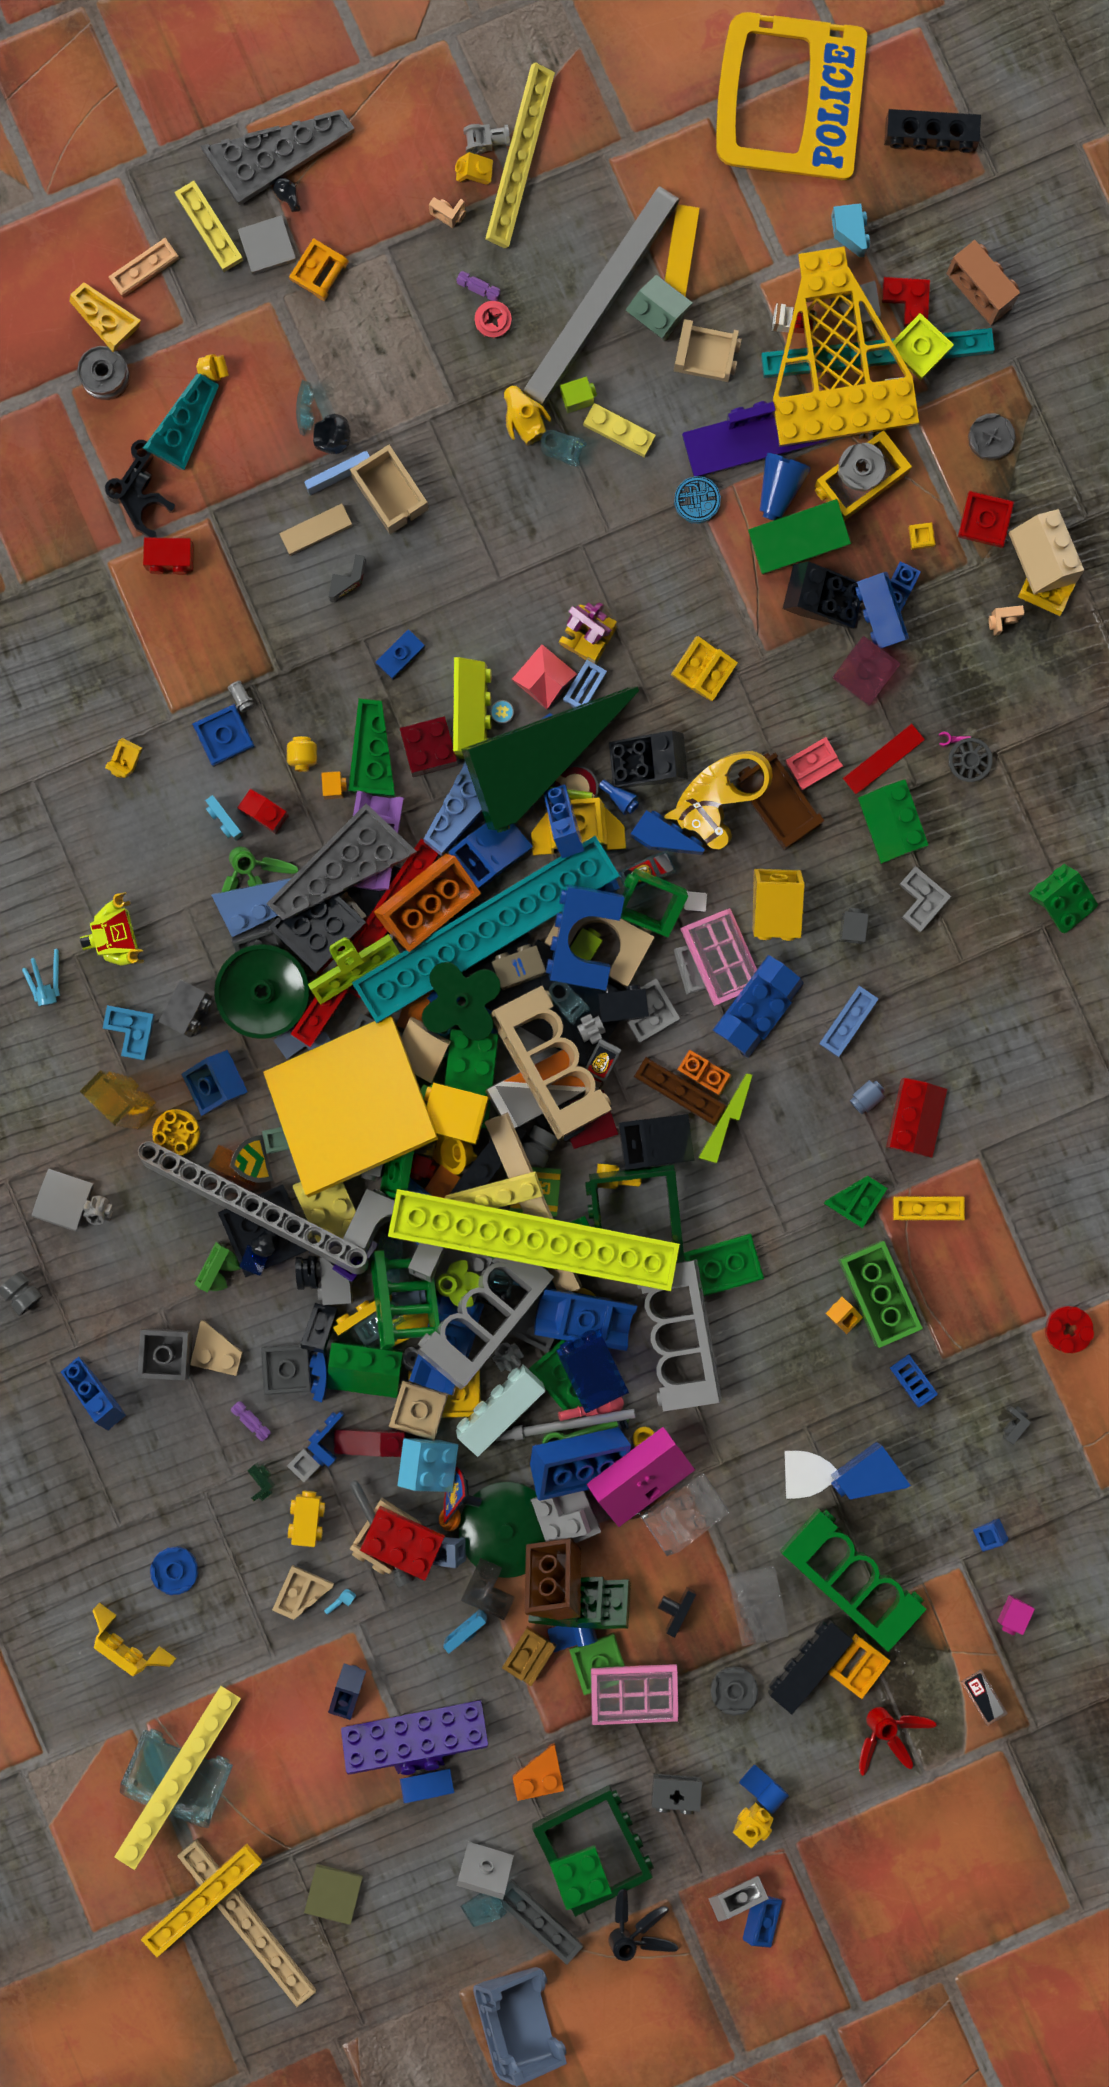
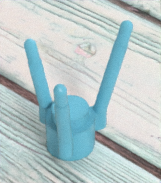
(44, 994)

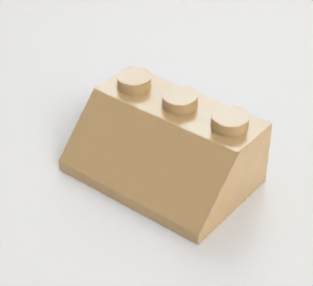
(1046, 552)

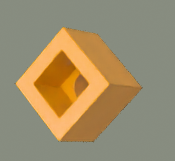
(333, 785)
(844, 1315)

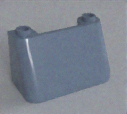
(518, 2026)

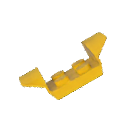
(592, 820)
(113, 1648)

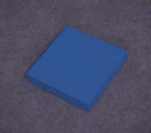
(223, 735)

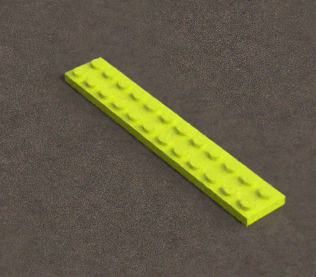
(533, 1240)

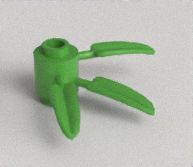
(248, 865)

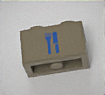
(518, 967)

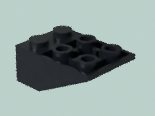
(822, 595)
(648, 759)
(656, 1141)

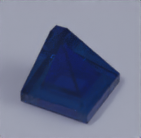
(253, 1262)

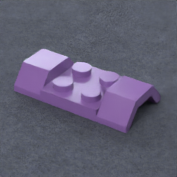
(390, 811)

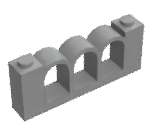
(446, 1357)
(690, 1393)

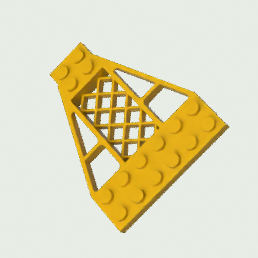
(849, 408)

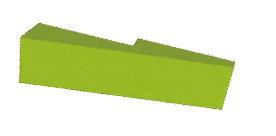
(733, 1111)

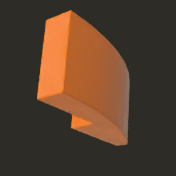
(704, 1072)

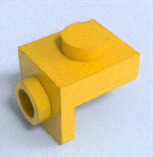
(474, 168)
(124, 758)

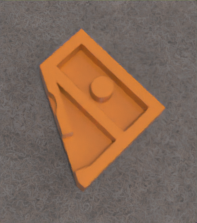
(539, 1776)

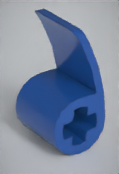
(569, 1637)
(764, 1789)

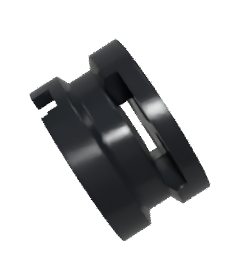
(306, 1272)

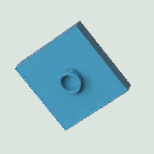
(465, 1631)

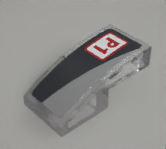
(984, 1697)

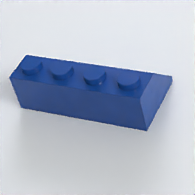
(573, 1462)

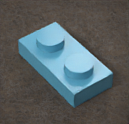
(216, 811)

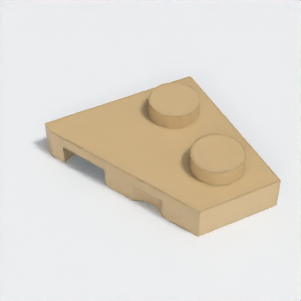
(300, 1592)

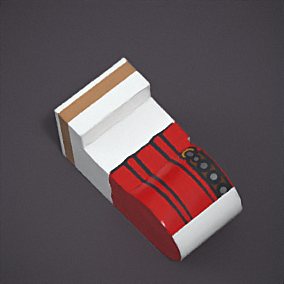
(783, 317)

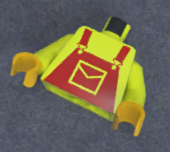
(113, 934)

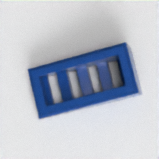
(920, 1376)

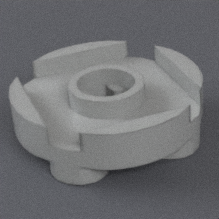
(862, 480)

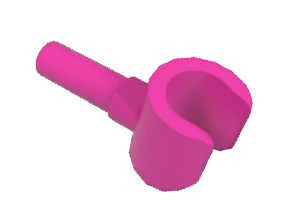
(952, 739)

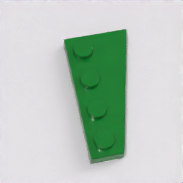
(370, 757)

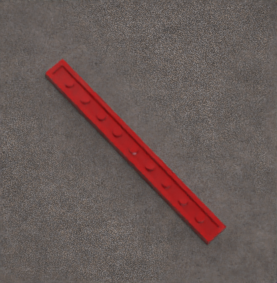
(318, 1015)

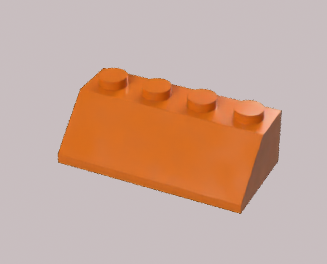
(427, 902)

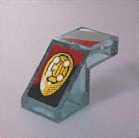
(656, 865)

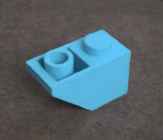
(848, 228)

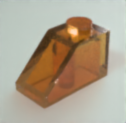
(221, 1162)

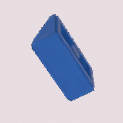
(762, 1922)

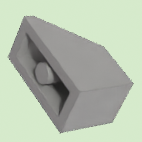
(738, 1898)

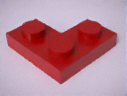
(907, 291)

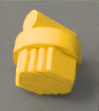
(212, 367)

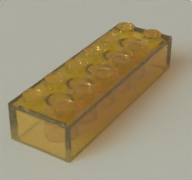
(119, 1099)

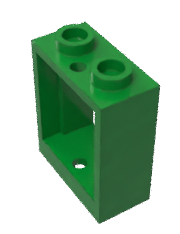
(672, 912)

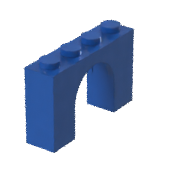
(578, 904)

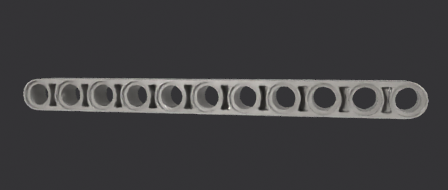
(601, 296)
(259, 1216)

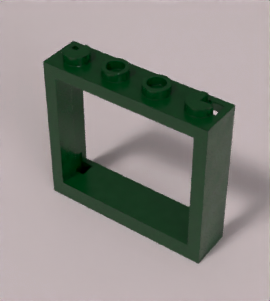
(672, 1195)
(634, 1841)

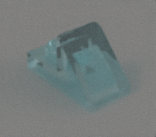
(483, 1909)

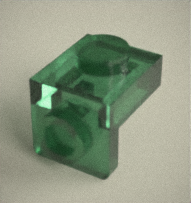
(261, 1476)

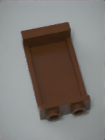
(782, 805)

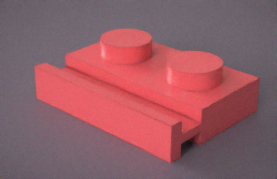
(813, 763)

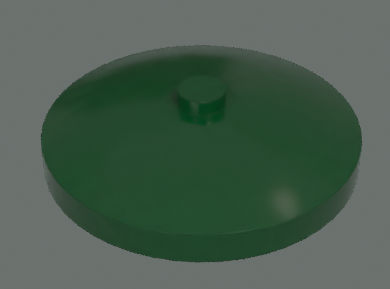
(261, 991)
(501, 1527)

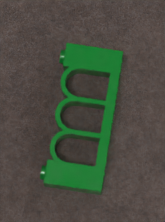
(894, 1621)

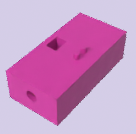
(640, 1477)

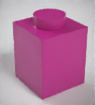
(1015, 1616)

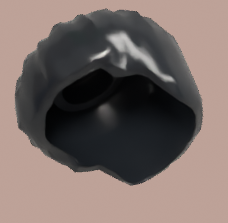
(332, 434)

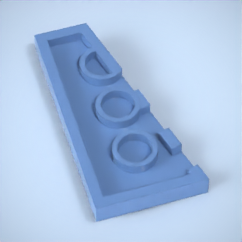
(456, 814)
(247, 906)

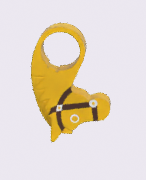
(702, 800)

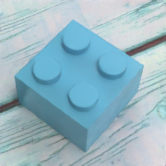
(427, 1465)

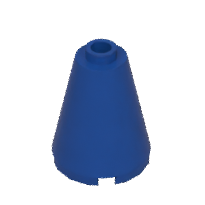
(780, 484)

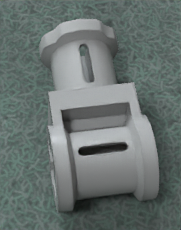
(485, 137)

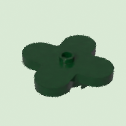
(472, 1016)

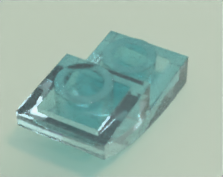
(304, 413)
(392, 1250)

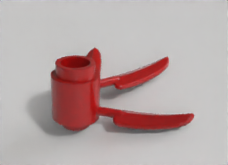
(886, 1729)

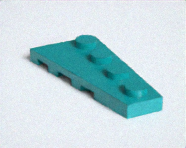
(181, 426)

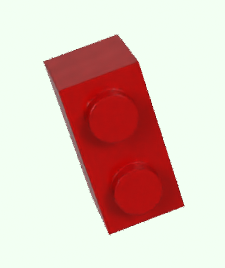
(168, 555)

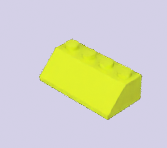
(470, 703)

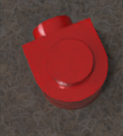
(422, 1167)

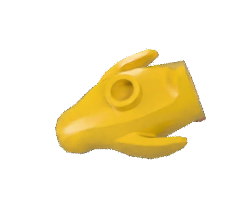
(524, 416)

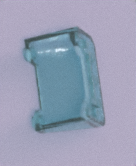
(150, 1764)

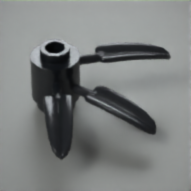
(621, 1940)

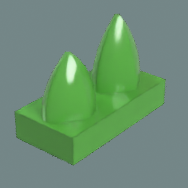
(218, 1259)

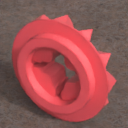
(495, 309)

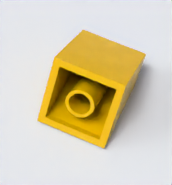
(777, 904)
(456, 1112)

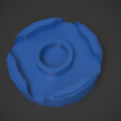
(174, 1570)

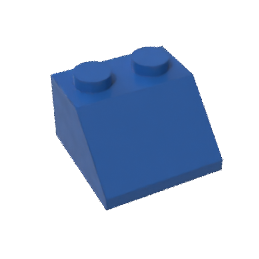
(214, 1082)

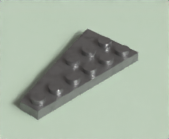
(263, 156)
(350, 857)

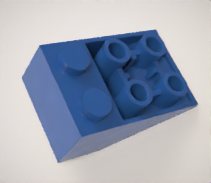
(489, 853)

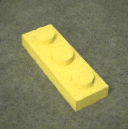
(619, 430)

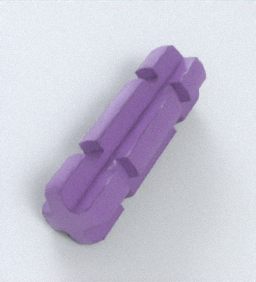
(478, 286)
(250, 1421)

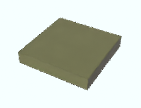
(333, 1894)

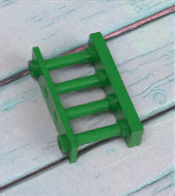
(387, 1311)

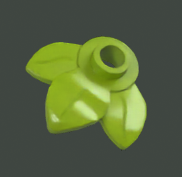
(461, 1282)

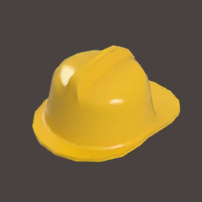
(453, 1154)

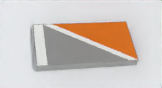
(517, 1099)

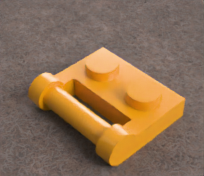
(312, 265)
(865, 1670)

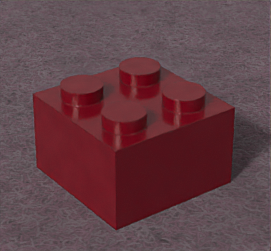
(428, 746)

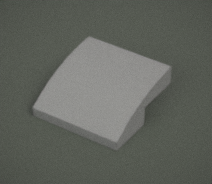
(62, 1200)

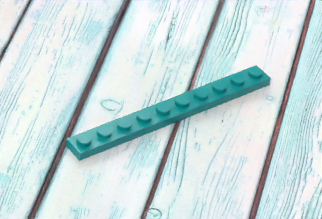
(965, 344)

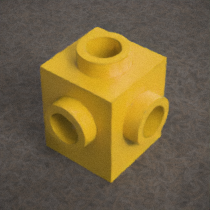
(753, 1825)

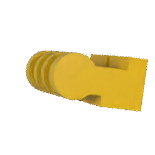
(582, 647)

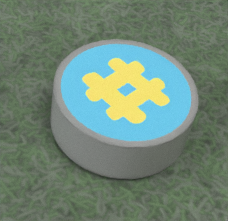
(502, 712)

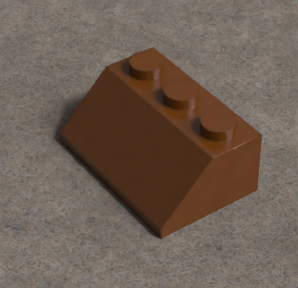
(553, 1579)

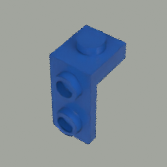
(321, 1453)

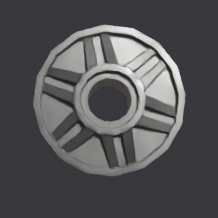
(100, 359)

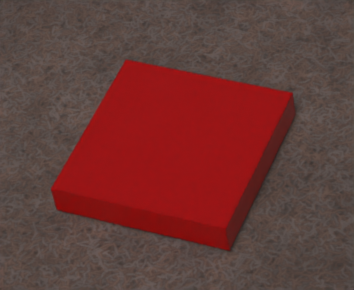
(985, 519)

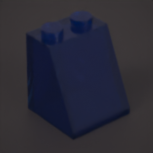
(592, 1370)

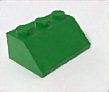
(893, 821)
(364, 1369)

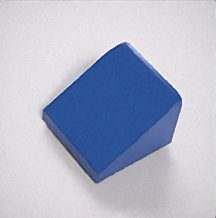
(991, 1535)

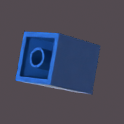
(869, 1474)

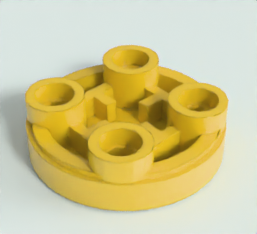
(177, 1131)

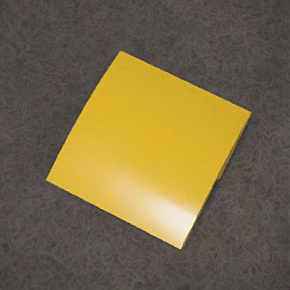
(1051, 600)
(704, 668)

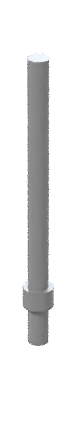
(520, 1432)

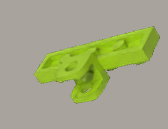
(351, 966)

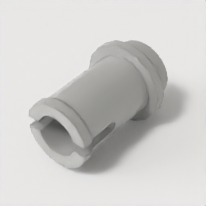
(241, 697)

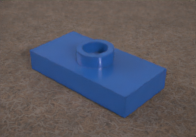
(400, 654)

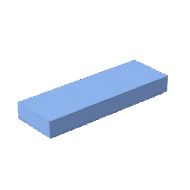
(334, 474)

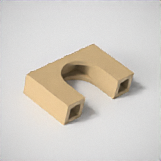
(633, 945)

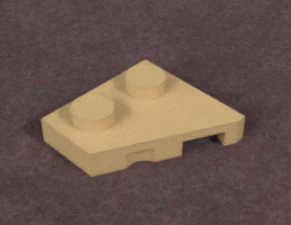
(215, 1352)

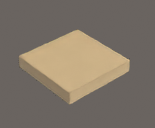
(418, 1410)

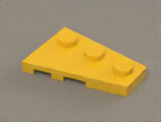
(104, 316)

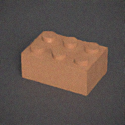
(983, 282)

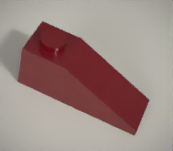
(369, 1442)

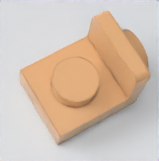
(443, 211)
(1007, 614)

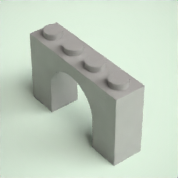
(374, 1212)

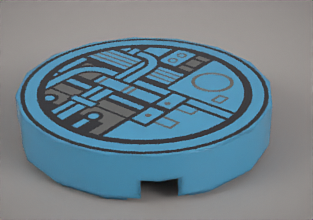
(697, 499)

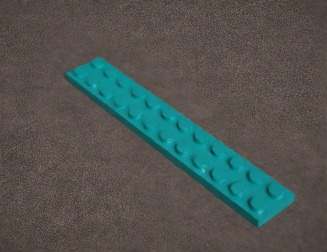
(483, 929)

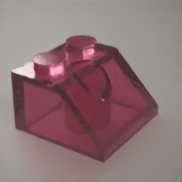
(866, 670)

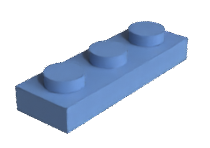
(848, 1021)

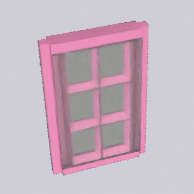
(720, 955)
(634, 1694)

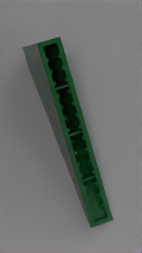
(524, 762)

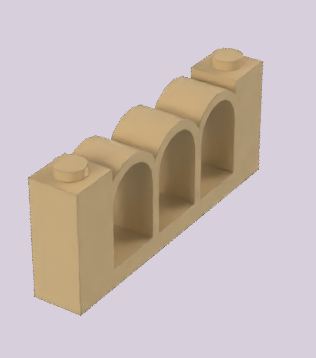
(538, 1005)

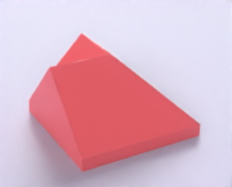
(544, 677)

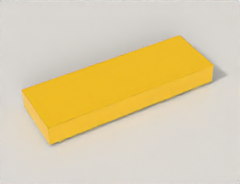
(928, 1208)

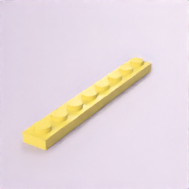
(520, 155)
(177, 1778)

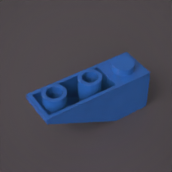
(563, 821)
(658, 835)
(93, 1394)

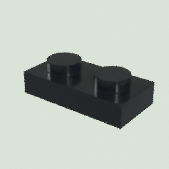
(319, 1328)

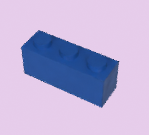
(882, 610)

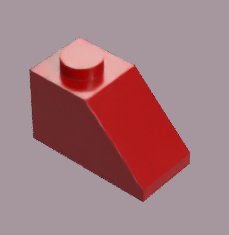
(263, 811)

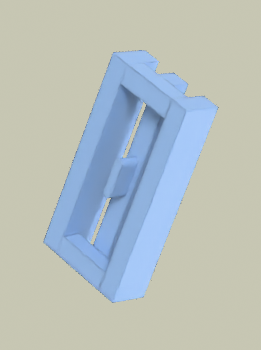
(595, 668)

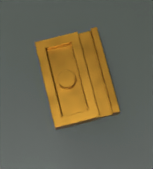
(529, 1656)

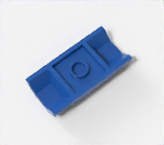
(759, 1006)
(571, 1314)
(458, 1335)

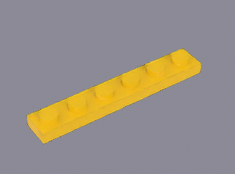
(201, 1900)

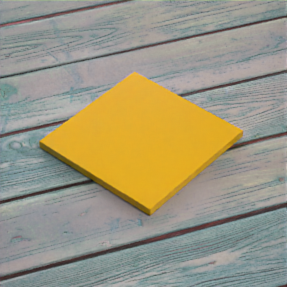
(350, 1106)

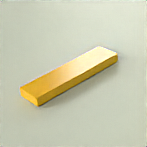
(681, 247)

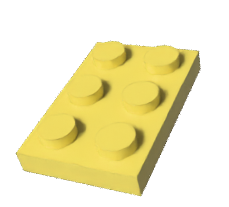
(328, 1209)

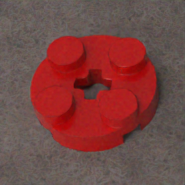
(1056, 1325)

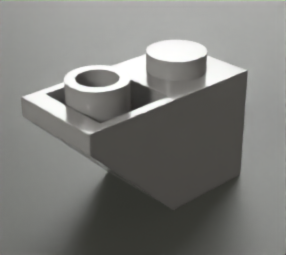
(334, 1287)

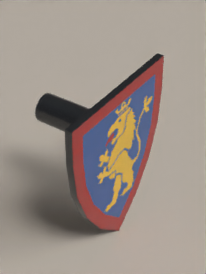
(459, 1495)

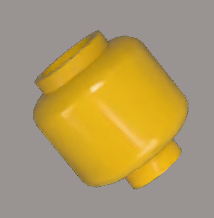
(301, 753)

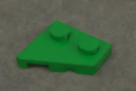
(857, 1200)

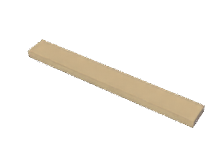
(516, 1164)
(251, 1928)

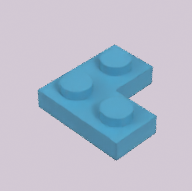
(136, 1027)

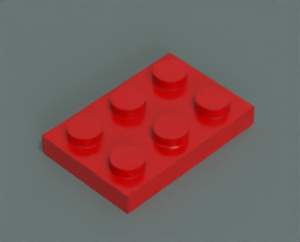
(402, 1543)

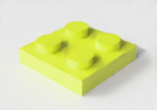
(921, 346)

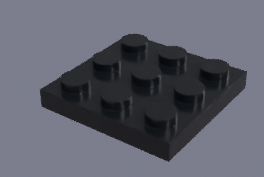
(317, 929)
(243, 1231)

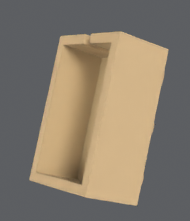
(389, 489)

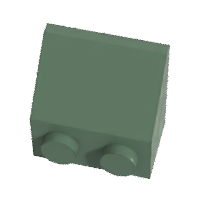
(659, 307)

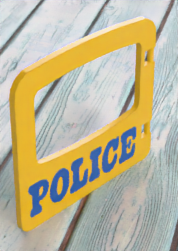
(832, 101)

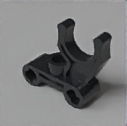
(132, 486)

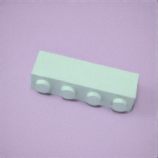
(499, 1410)

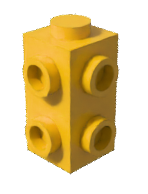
(305, 1526)

